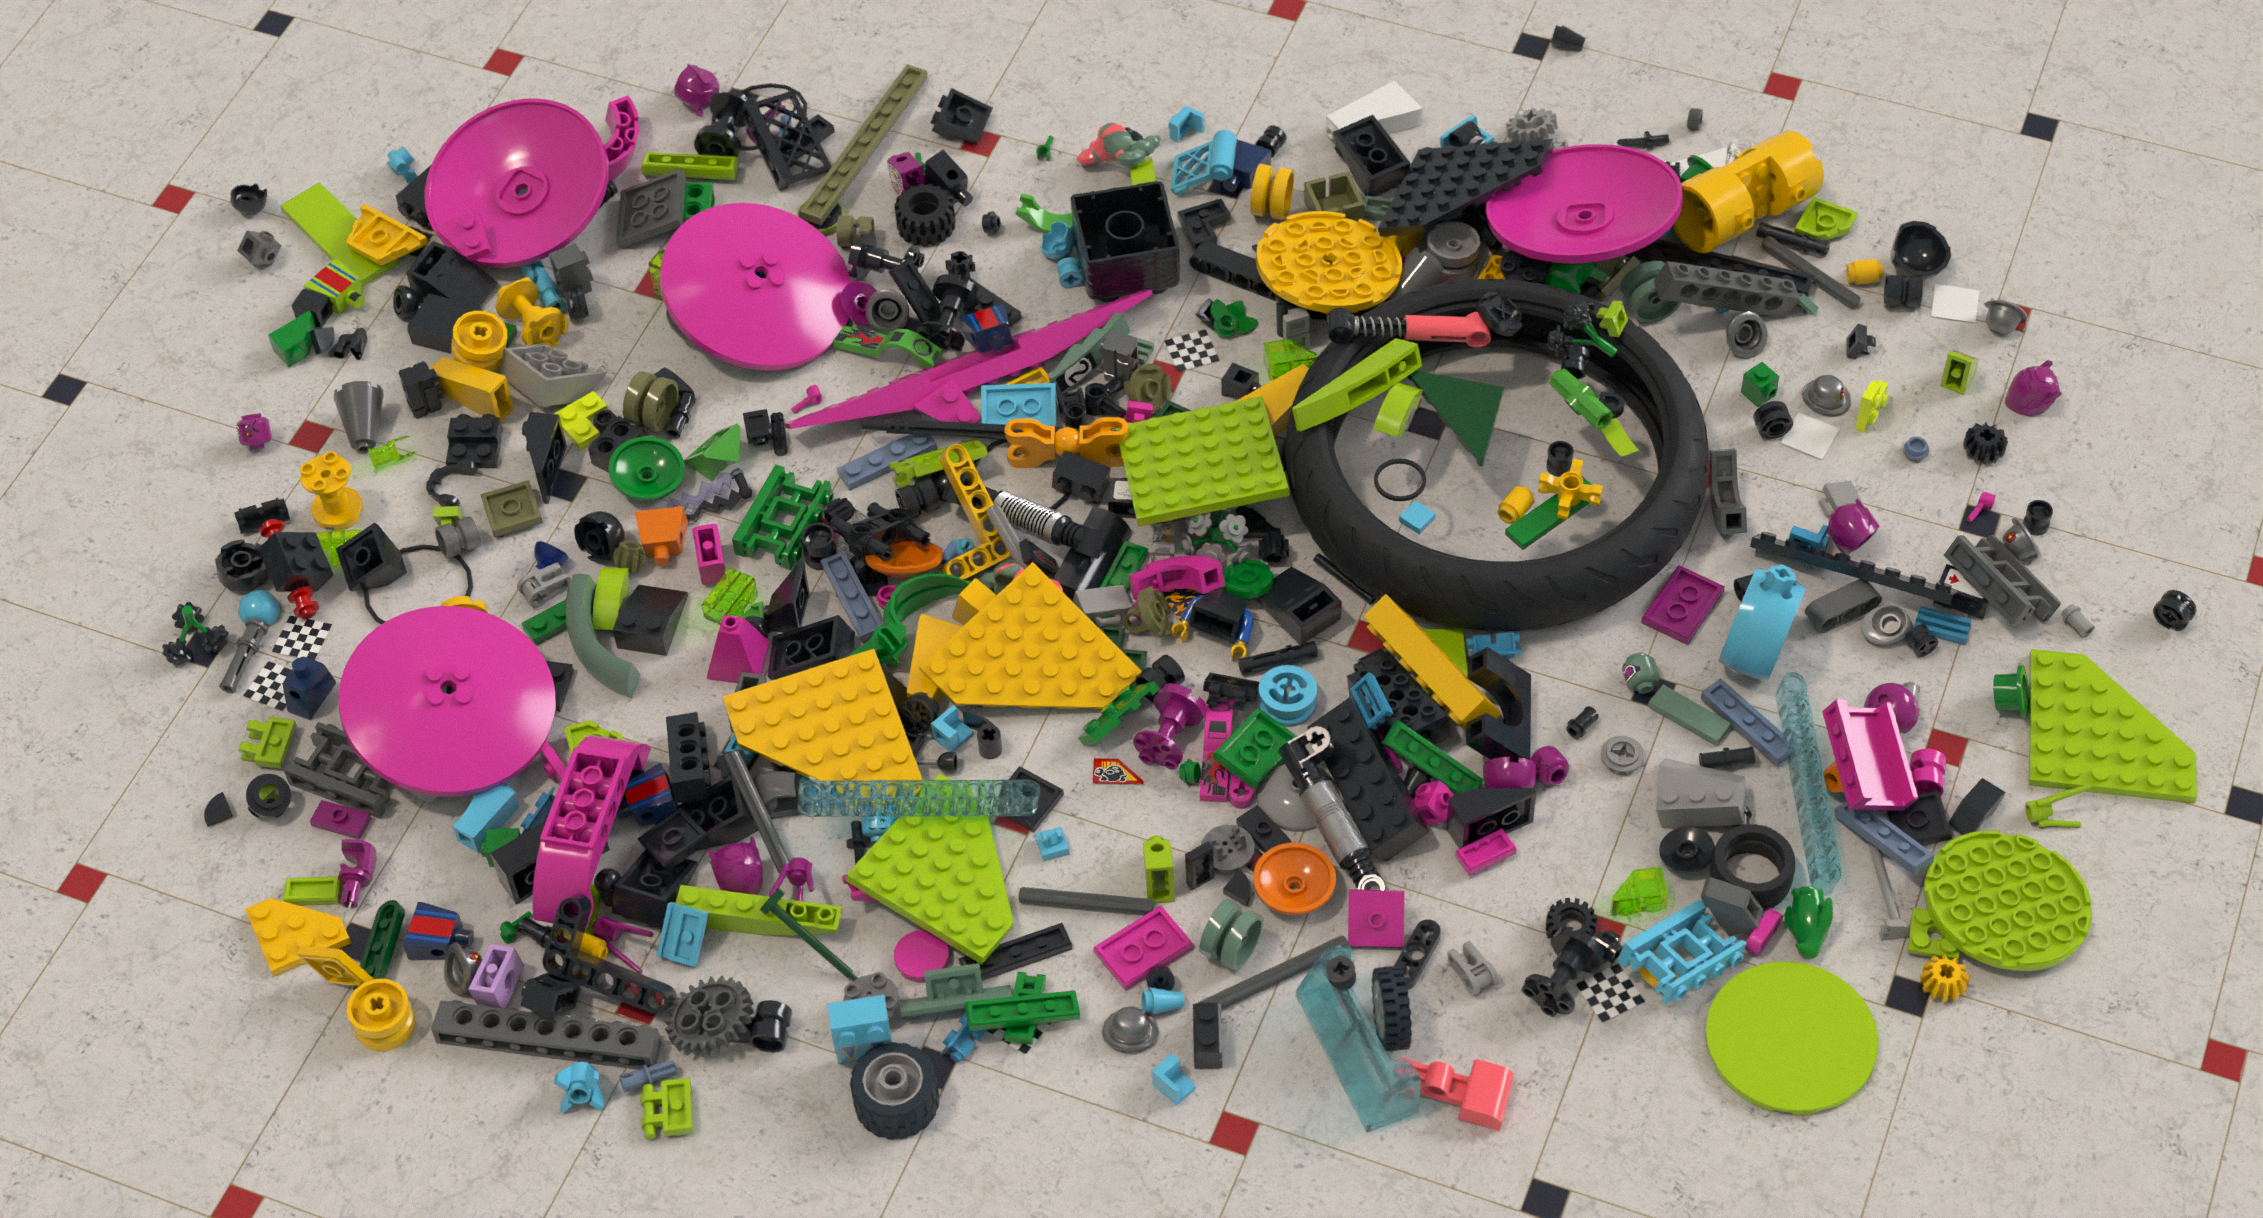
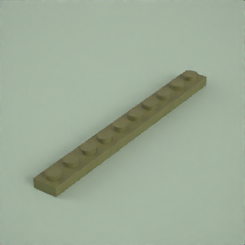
(863, 145)

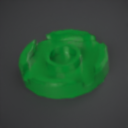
(1248, 579)

